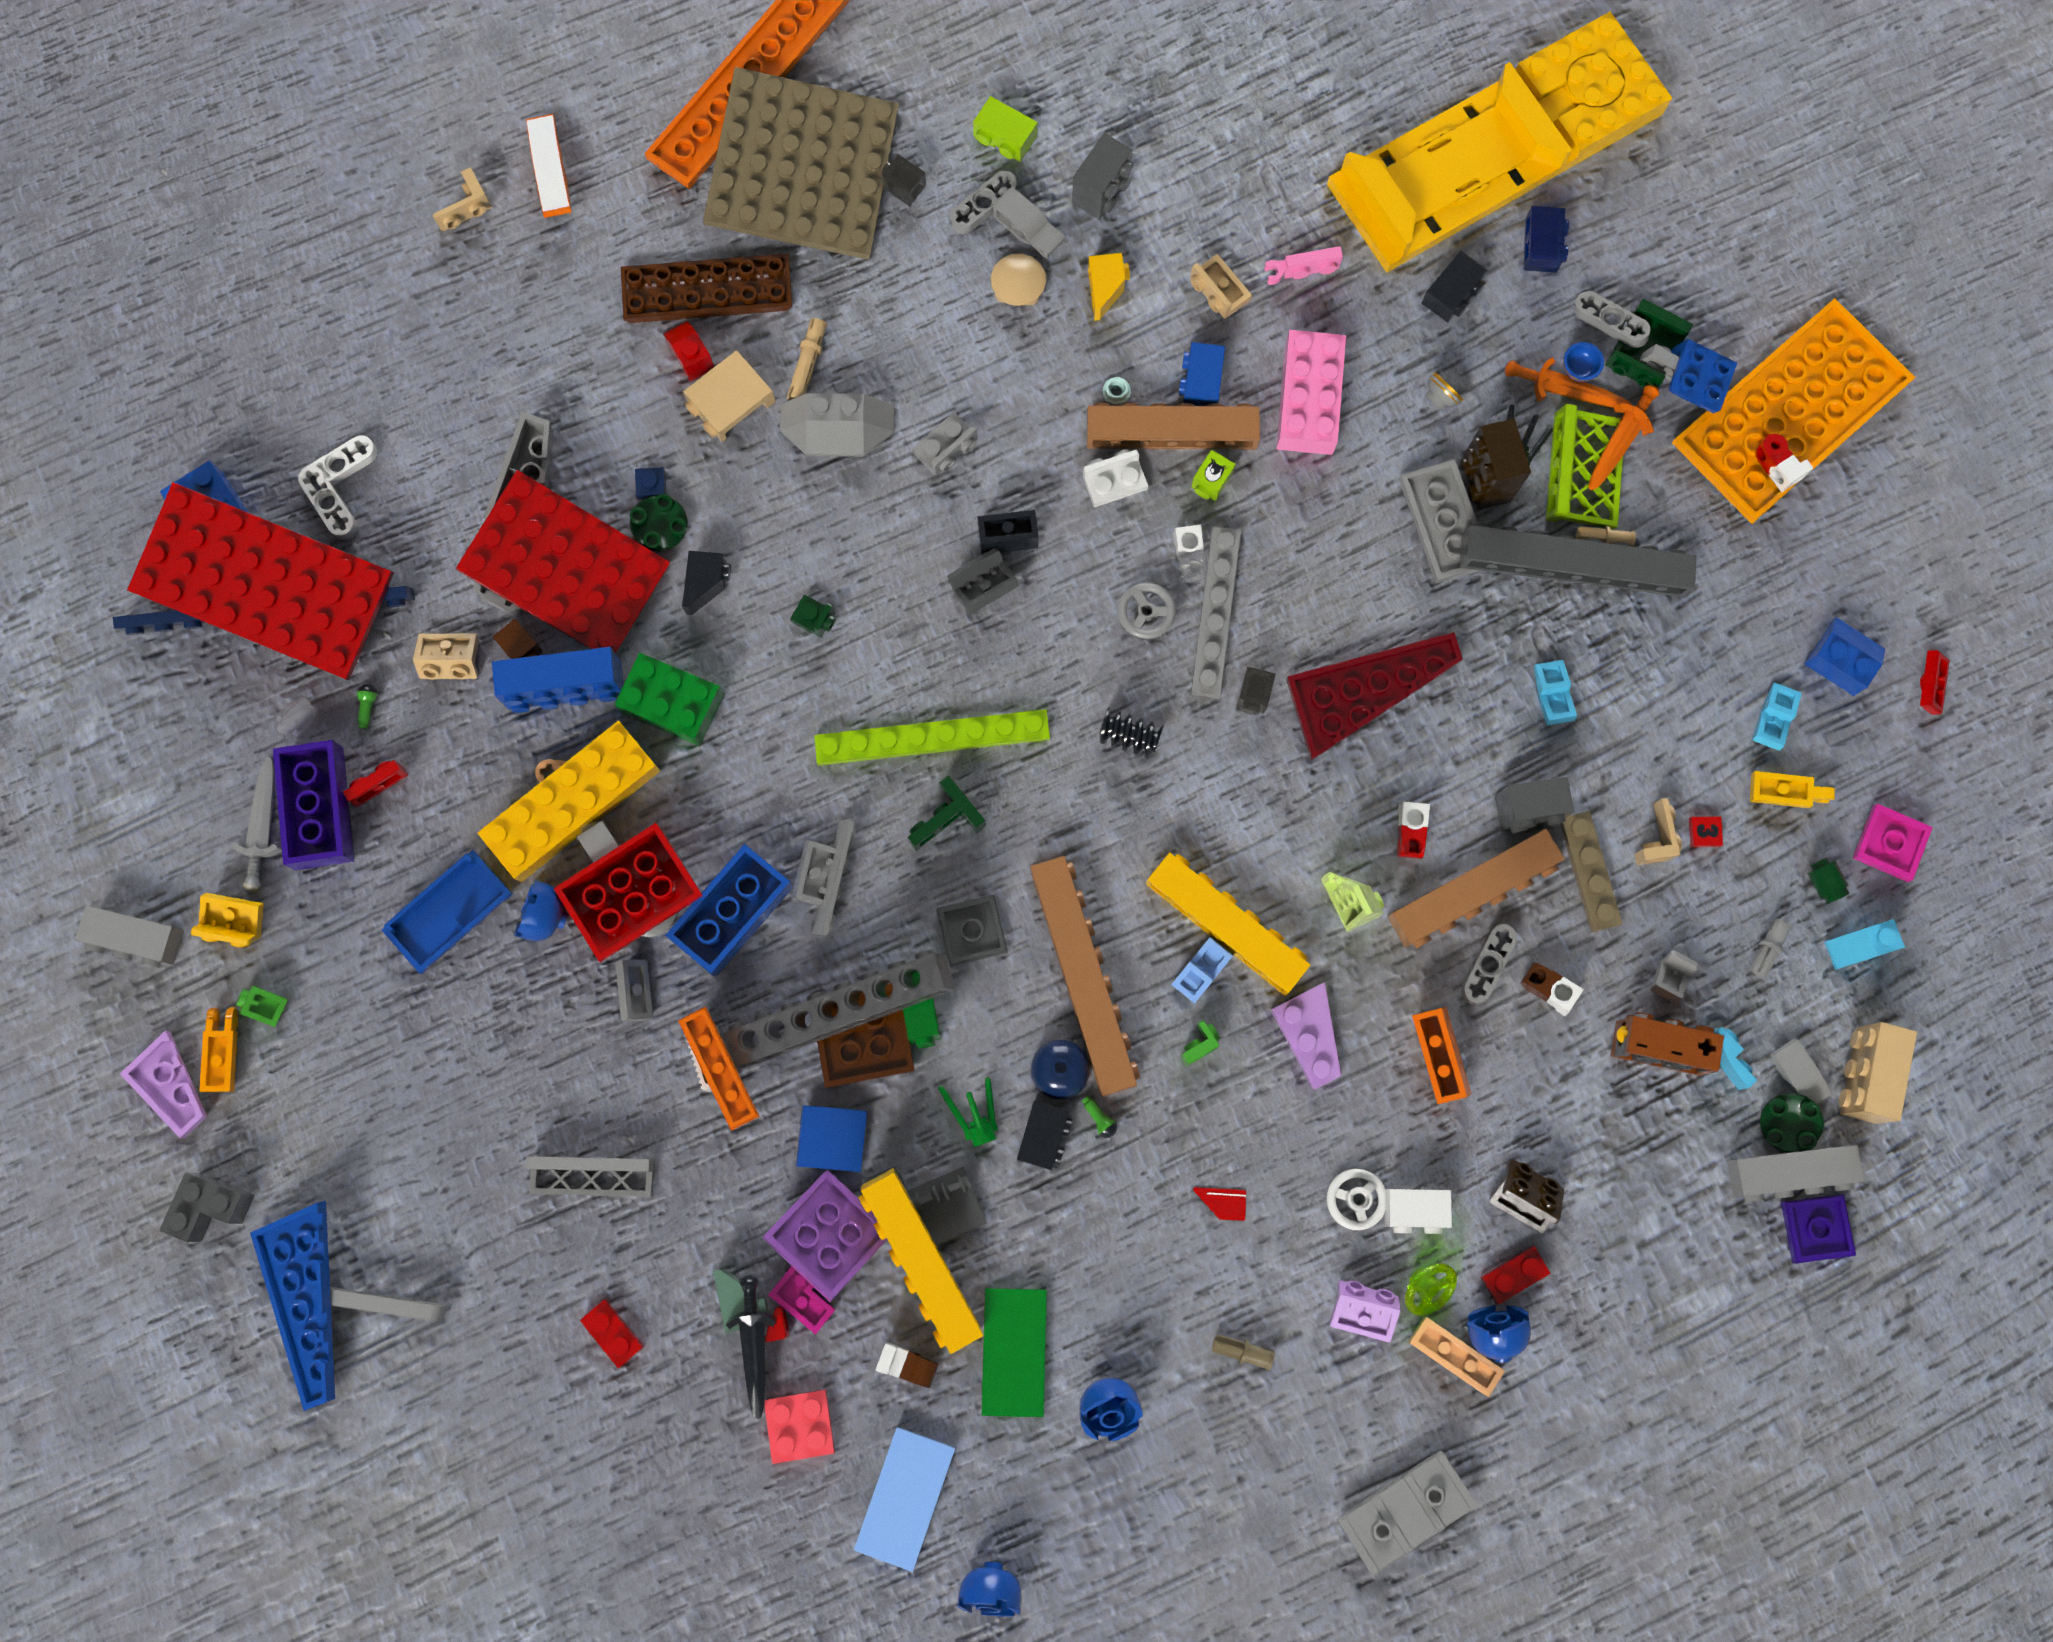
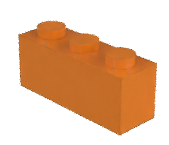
(1442, 1055)

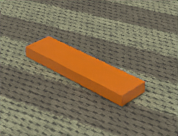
(718, 1068)

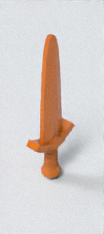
(1563, 385)
(1624, 434)

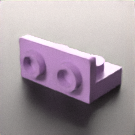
(1365, 1311)

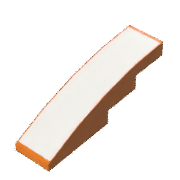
(548, 166)

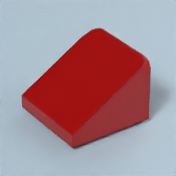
(780, 1329)

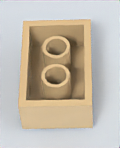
(1877, 1073)

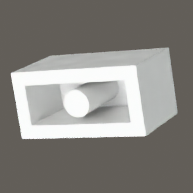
(1418, 1209)

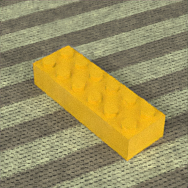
(567, 801)

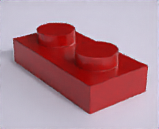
(368, 787)
(1515, 1275)
(612, 1333)

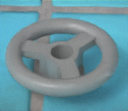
(1143, 620)

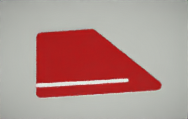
(1224, 1203)

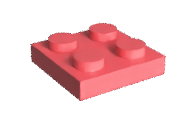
(799, 1426)

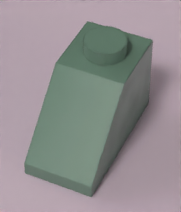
(732, 1298)

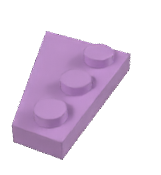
(166, 1085)

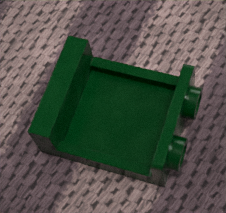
(1665, 331)

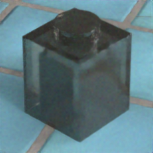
(903, 179)
(1255, 691)

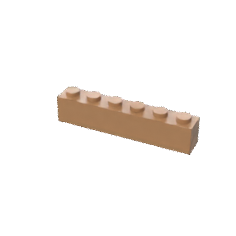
(1173, 426)
(1475, 888)

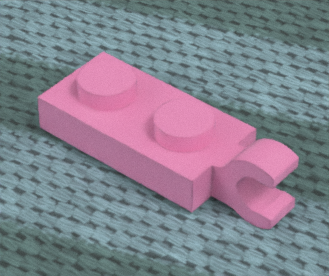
(1303, 264)

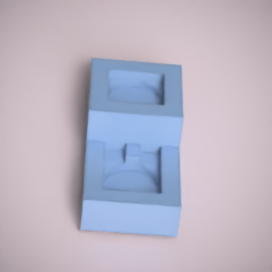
(1202, 969)

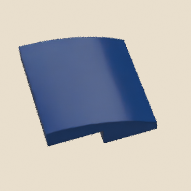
(831, 1138)

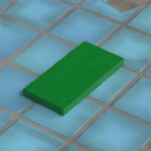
(1014, 1352)

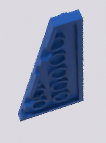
(298, 1284)

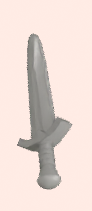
(259, 827)

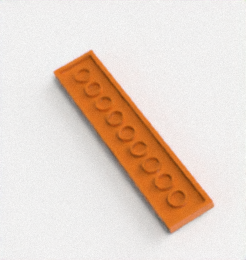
(769, 48)

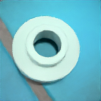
(1120, 384)

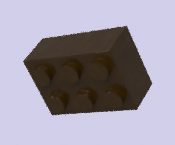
(1495, 464)

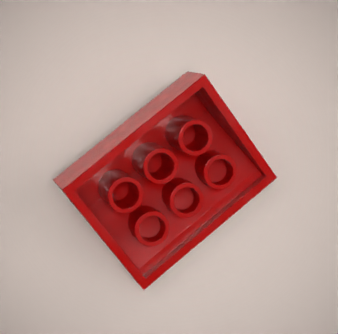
(628, 892)

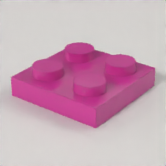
(1892, 842)

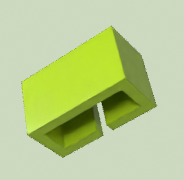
(1005, 128)

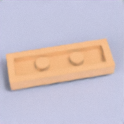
(1456, 1356)

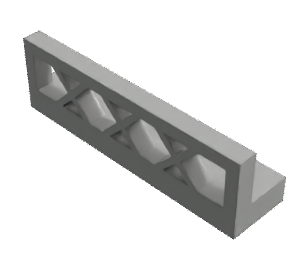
(590, 1164)

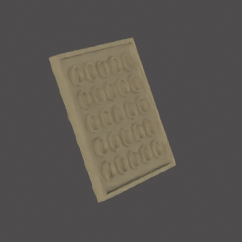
(801, 163)

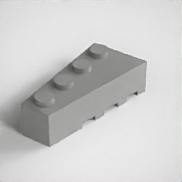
(528, 453)

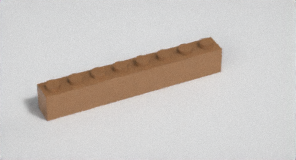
(1083, 976)

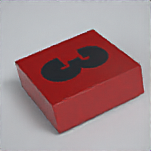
(1706, 831)

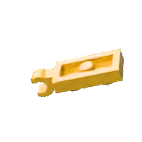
(1787, 790)

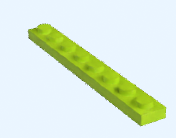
(931, 737)

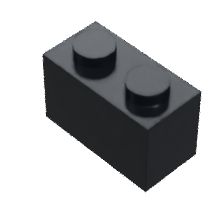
(1454, 286)
(1008, 531)
(1043, 1136)

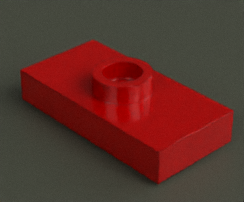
(1934, 682)

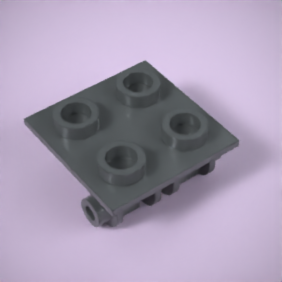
(948, 1206)

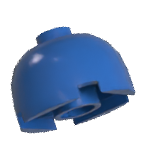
(540, 913)
(1499, 1333)
(1110, 1409)
(990, 1591)

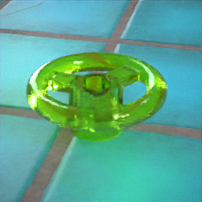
(1428, 1286)

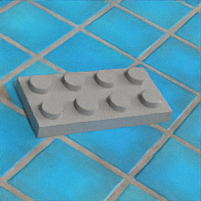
(1440, 515)

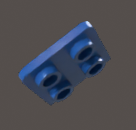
(1701, 375)

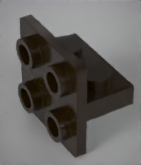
(1528, 1196)

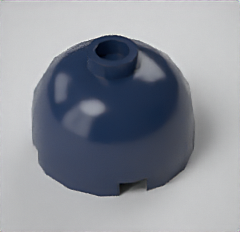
(1060, 1069)

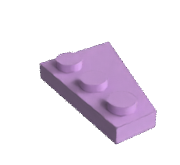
(1310, 1034)

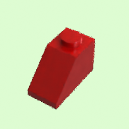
(689, 350)

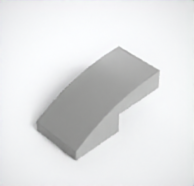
(1800, 1071)

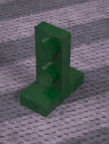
(946, 815)

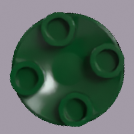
(658, 522)
(1792, 1122)

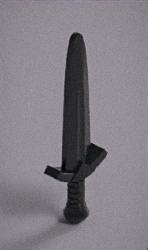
(753, 1343)

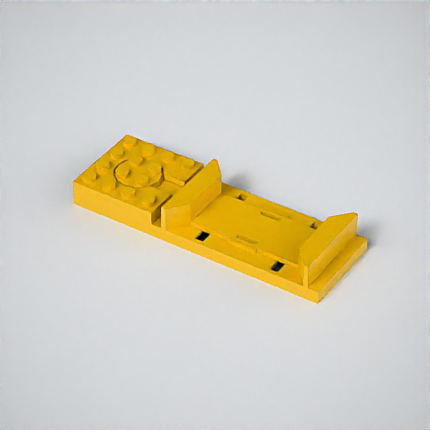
(1533, 119)

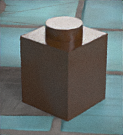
(516, 641)

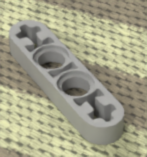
(387, 1304)

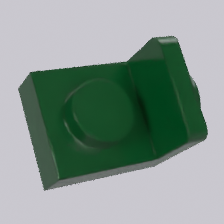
(814, 616)

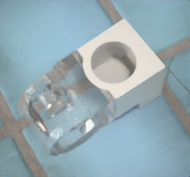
(1190, 552)

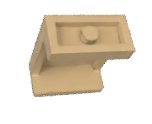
(727, 395)

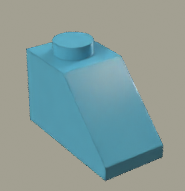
(1864, 944)

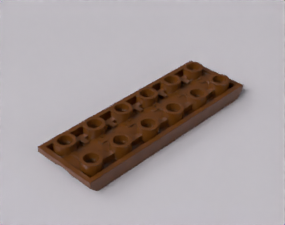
(706, 288)

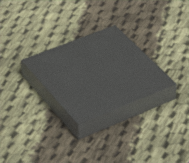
(972, 930)

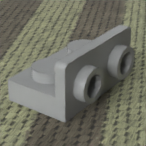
(945, 444)

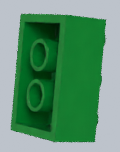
(669, 699)

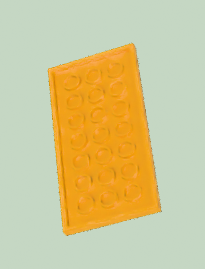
(1809, 392)

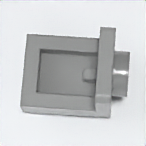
(1673, 976)

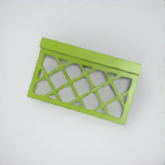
(1564, 459)

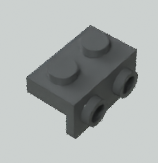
(982, 581)

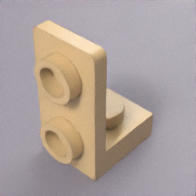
(472, 206)
(1671, 842)

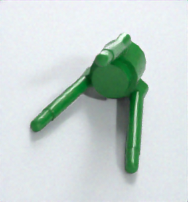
(980, 1129)

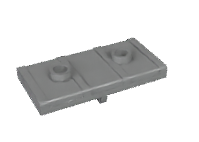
(1406, 1512)

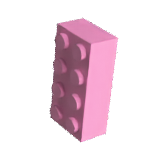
(1311, 392)

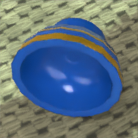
(1583, 362)

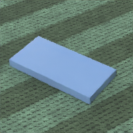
(904, 1499)

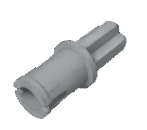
(1770, 947)

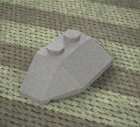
(836, 423)

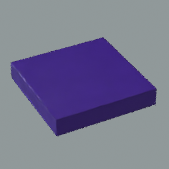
(1818, 1228)

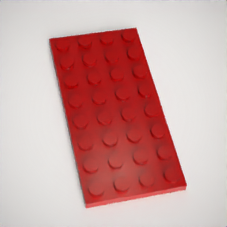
(260, 581)

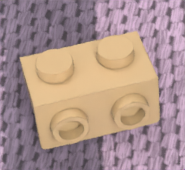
(1220, 286)

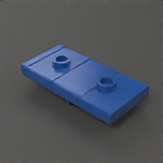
(446, 911)

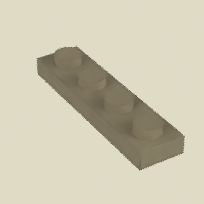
(1590, 872)

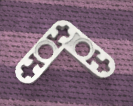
(327, 479)

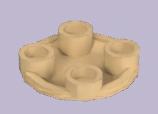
(1018, 280)

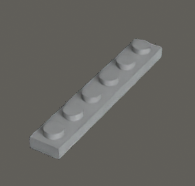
(1215, 612)

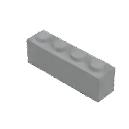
(1795, 1171)

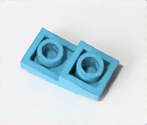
(1736, 1069)

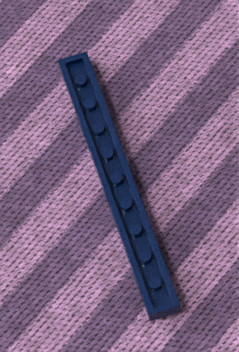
(166, 620)

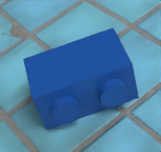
(1203, 374)

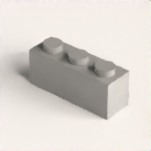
(128, 936)

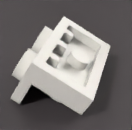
(1114, 477)

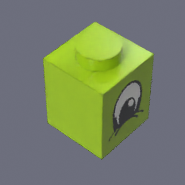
(1213, 476)

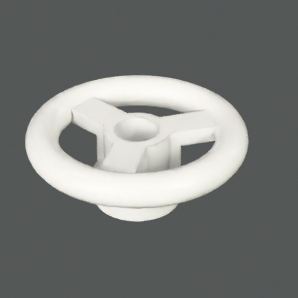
(1373, 1183)

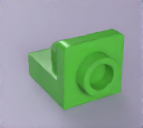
(261, 1005)
(1196, 1049)

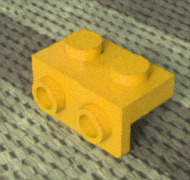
(229, 920)

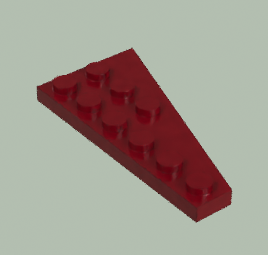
(1354, 692)

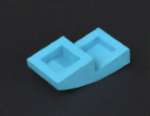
(1554, 692)
(1776, 716)

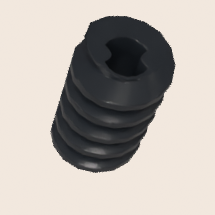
(1129, 733)

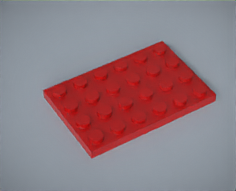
(562, 564)

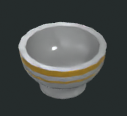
(1442, 393)

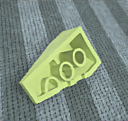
(1352, 900)

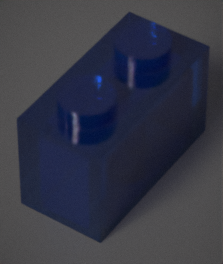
(1545, 239)

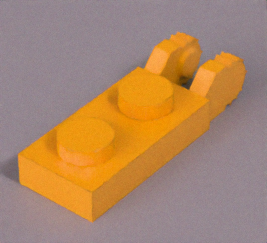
(219, 1052)

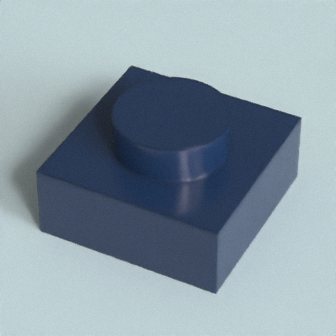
(650, 482)

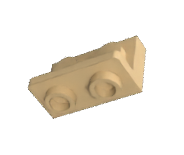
(446, 656)

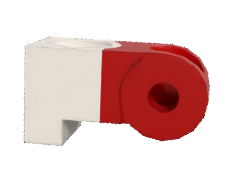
(1780, 462)
(1412, 829)

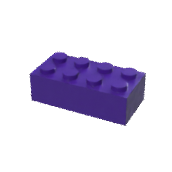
(313, 805)

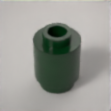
(1828, 880)

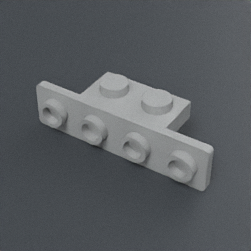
(821, 875)

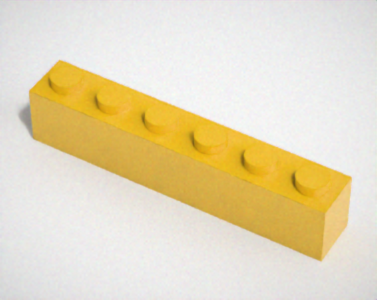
(1227, 923)
(921, 1260)

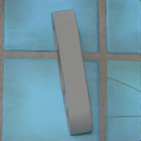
(987, 190)
(1615, 331)
(1492, 941)

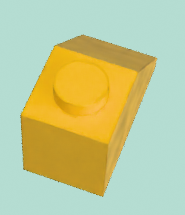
(1106, 281)

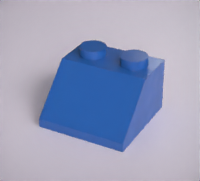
(1846, 657)

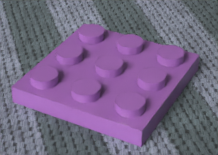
(826, 1235)

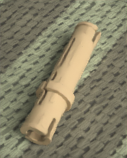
(810, 350)

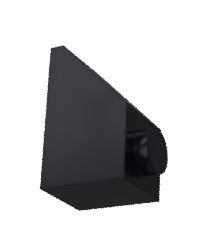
(704, 579)

